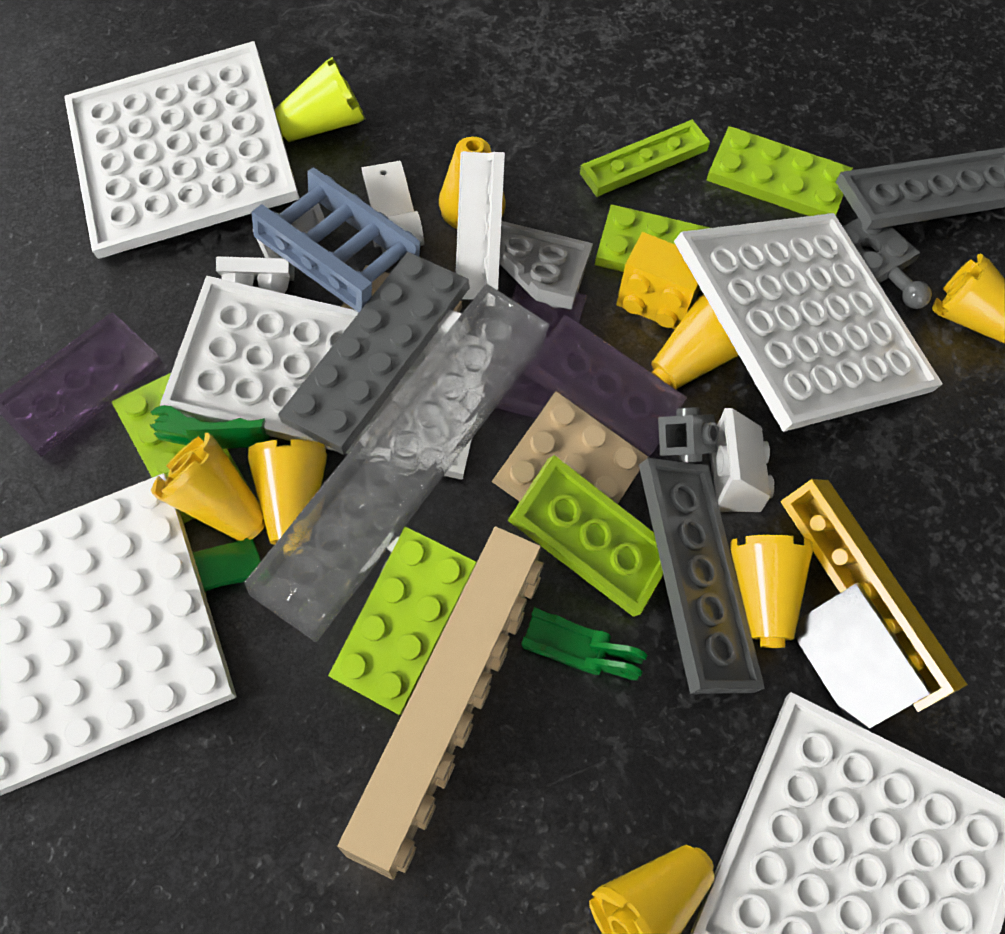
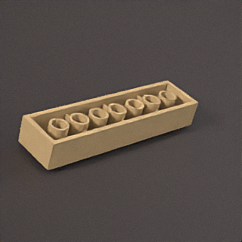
(442, 705)

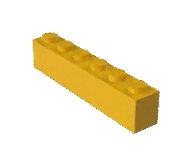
(852, 559)

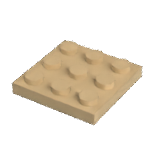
(580, 443)

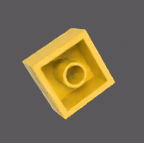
(657, 282)

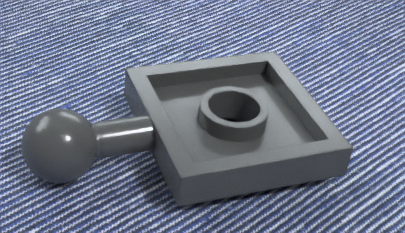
(892, 257)

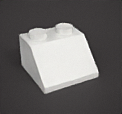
(740, 465)

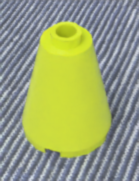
(319, 105)

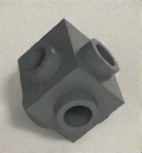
(688, 434)

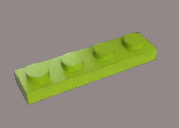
(644, 157)

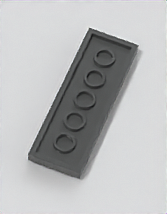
(926, 188)
(374, 353)
(700, 579)

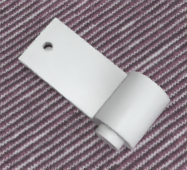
(391, 197)

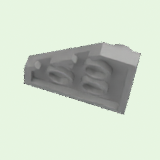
(544, 263)

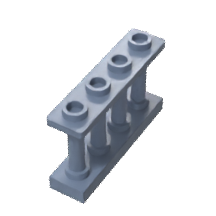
(330, 267)

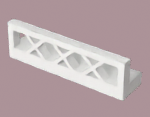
(479, 219)

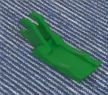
(179, 429)
(226, 563)
(580, 646)

